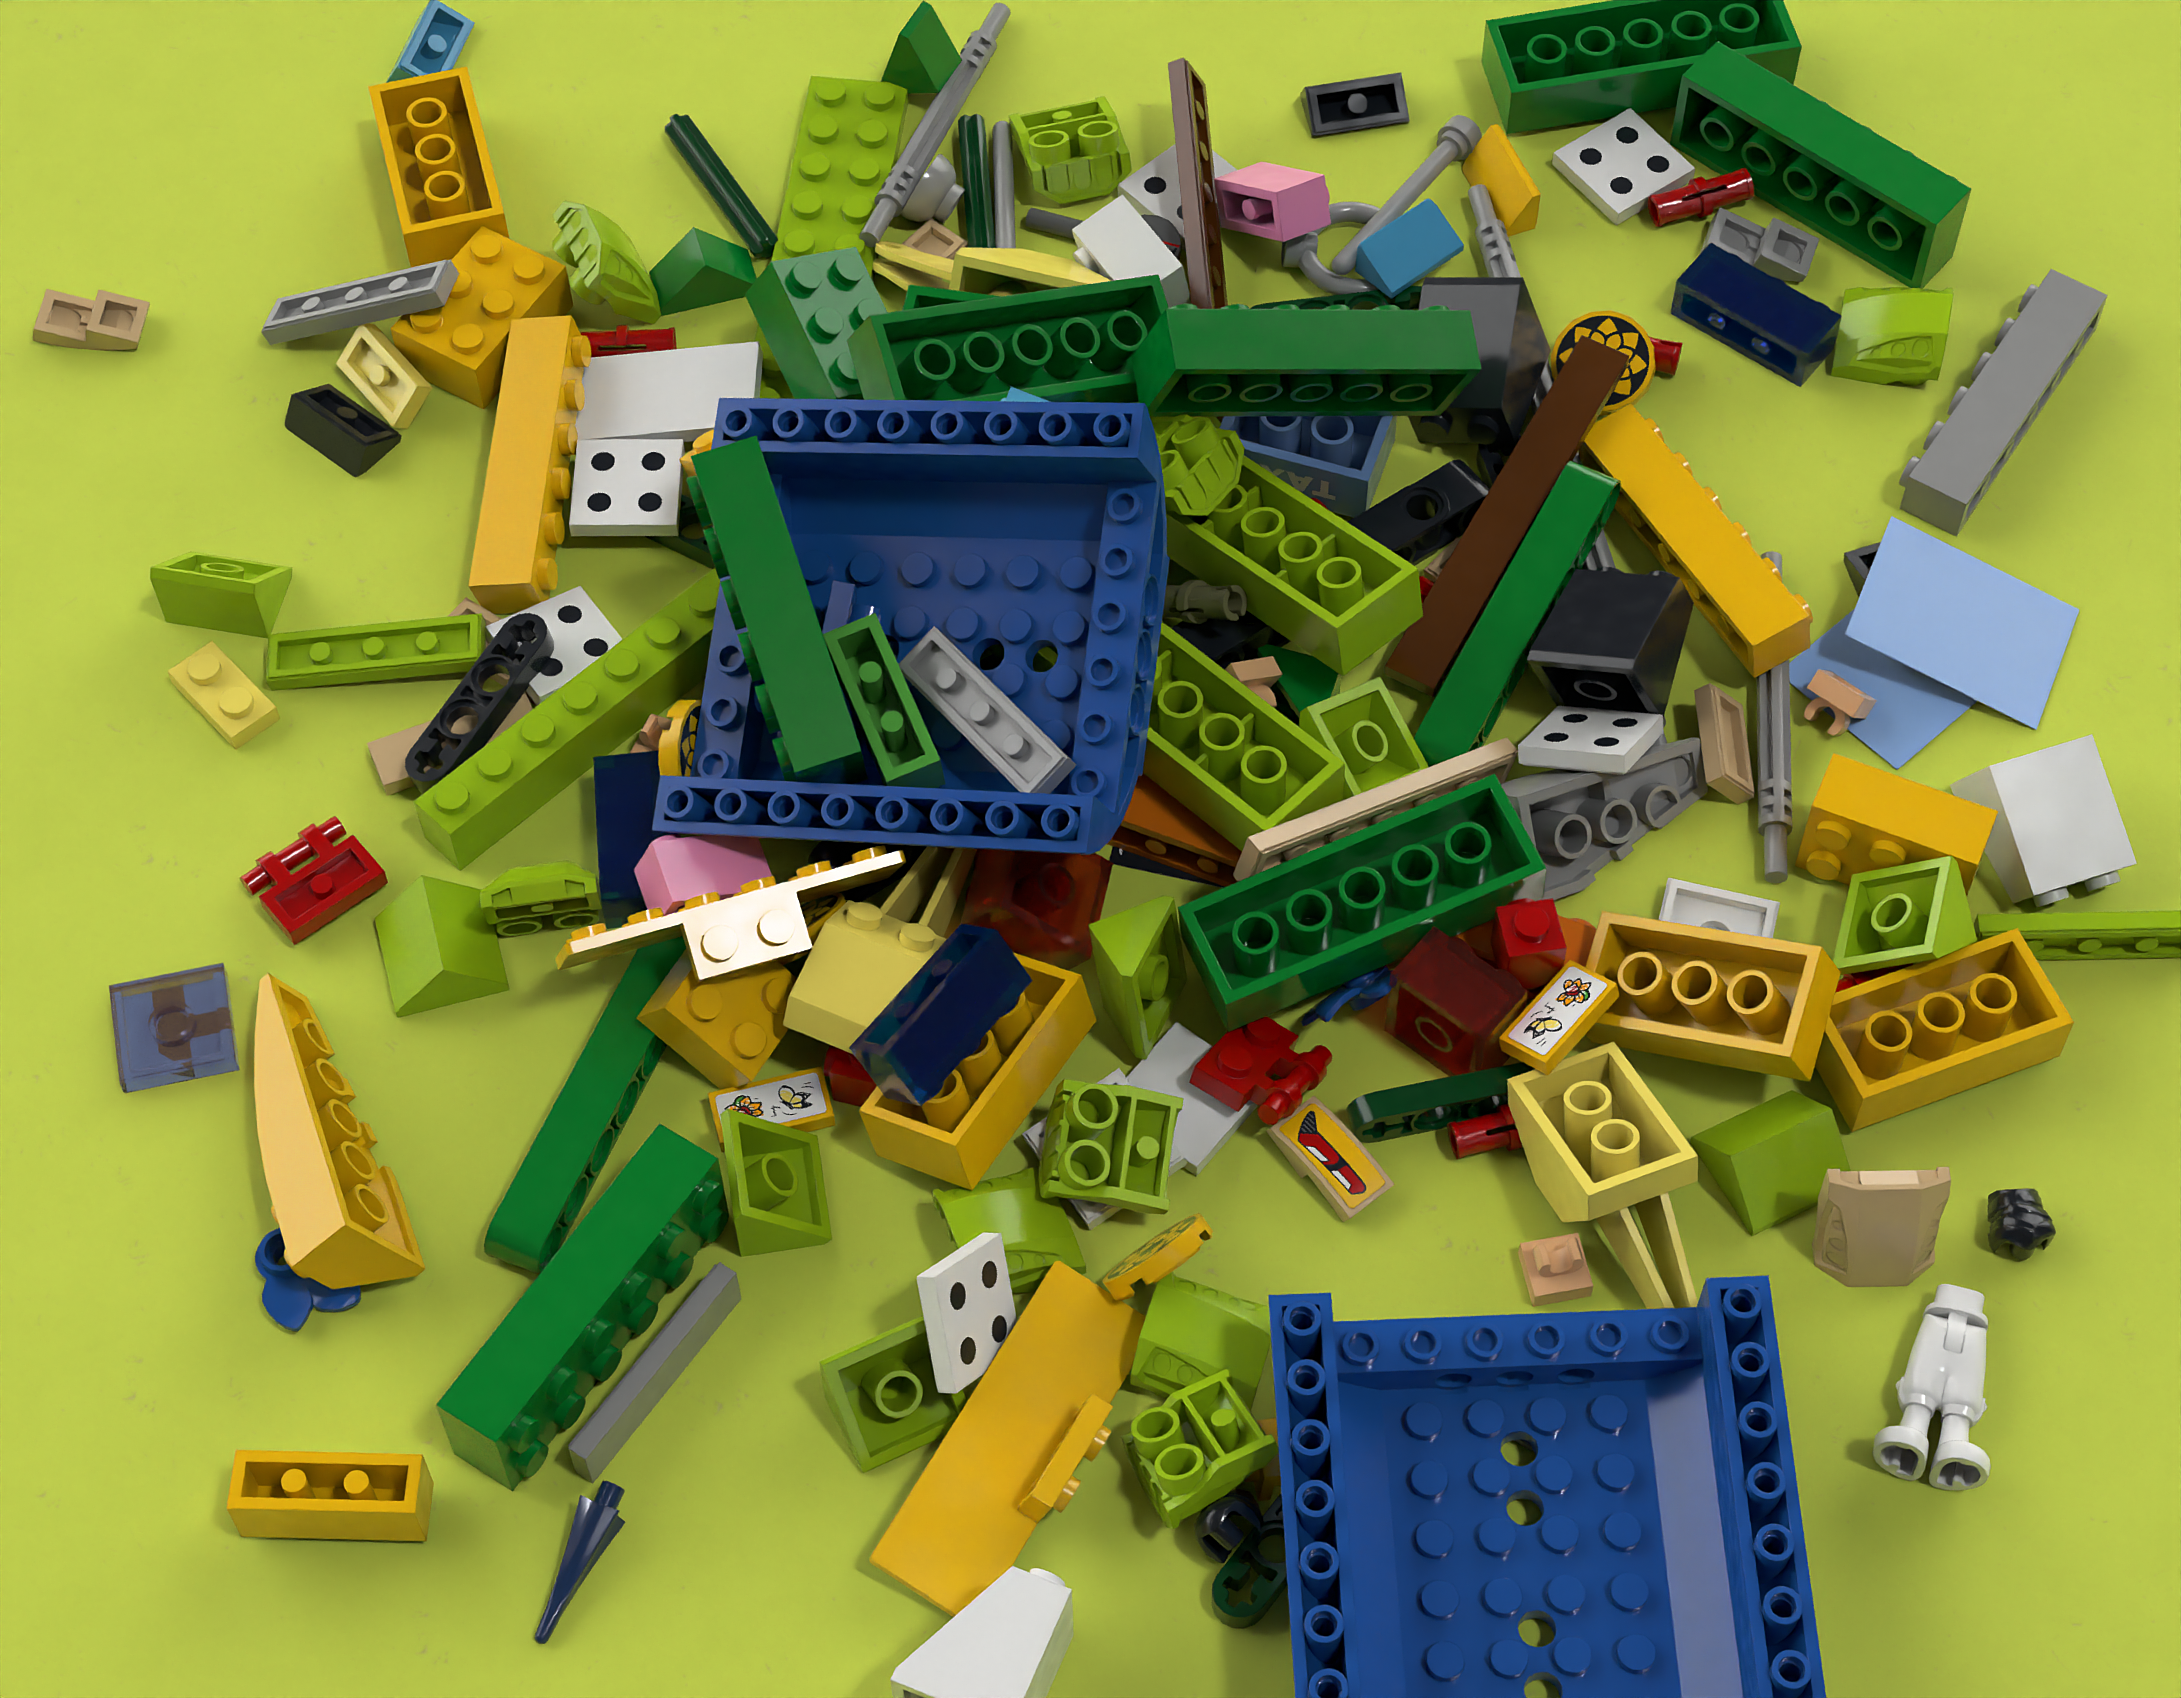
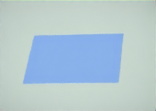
(1962, 622)
(1908, 705)

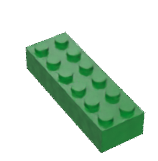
(1622, 55)
(1820, 166)
(1044, 342)
(1305, 361)
(774, 605)
(1360, 902)
(585, 1308)

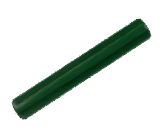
(976, 182)
(721, 186)

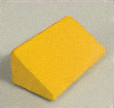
(1506, 179)

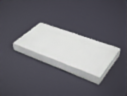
(665, 391)

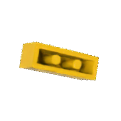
(330, 1495)

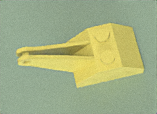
(981, 270)
(874, 952)
(1608, 1144)

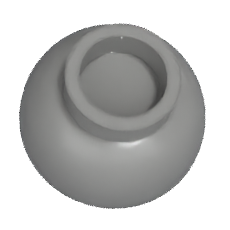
(934, 194)

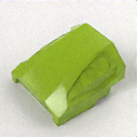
(1073, 150)
(604, 263)
(1892, 334)
(1197, 463)
(527, 892)
(1109, 1145)
(1031, 1226)
(1197, 1333)
(1196, 1447)

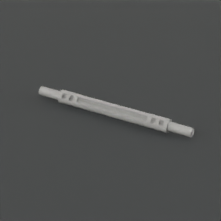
(934, 125)
(1774, 762)

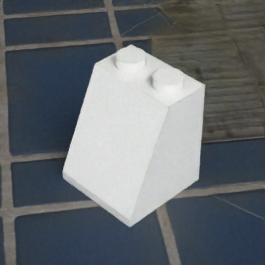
(2052, 821)
(997, 1645)

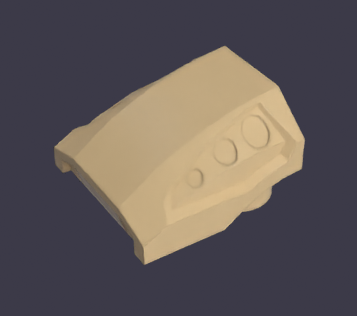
(1879, 1225)

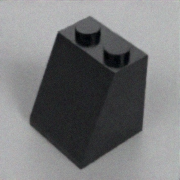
(1510, 356)
(1613, 640)

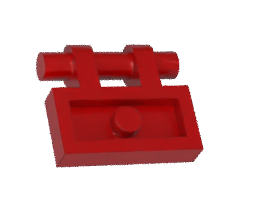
(320, 889)
(1247, 1057)

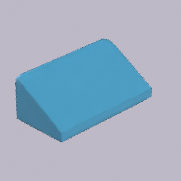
(433, 42)
(1407, 249)

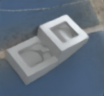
(1776, 250)

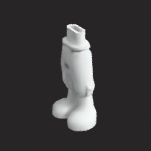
(1944, 1376)

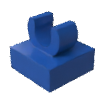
(843, 607)

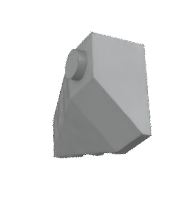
(1593, 817)

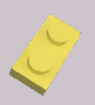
(384, 375)
(223, 695)

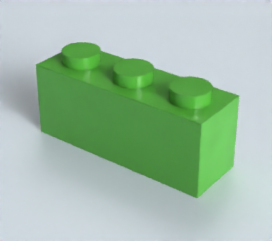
(883, 705)

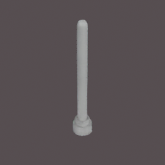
(1454, 143)
(1003, 185)

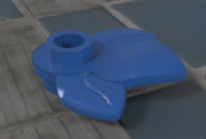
(1357, 992)
(291, 1297)

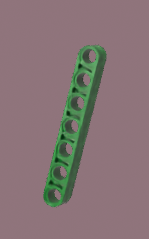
(1516, 614)
(583, 1120)

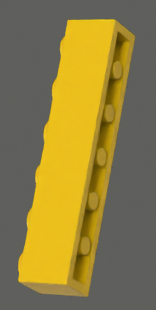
(529, 464)
(1698, 543)

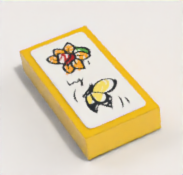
(1559, 1017)
(789, 1099)

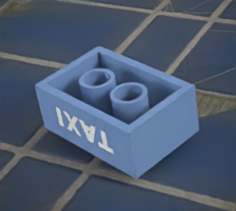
(1321, 455)

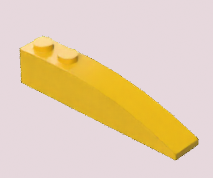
(328, 1196)

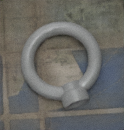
(1303, 251)

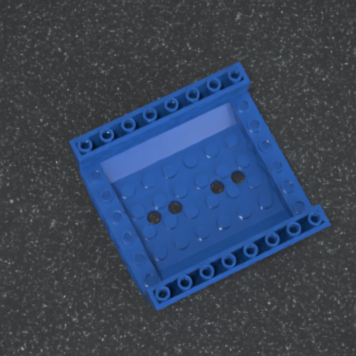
(997, 533)
(1658, 1484)

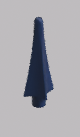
(591, 1533)

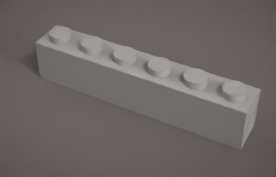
(2001, 402)

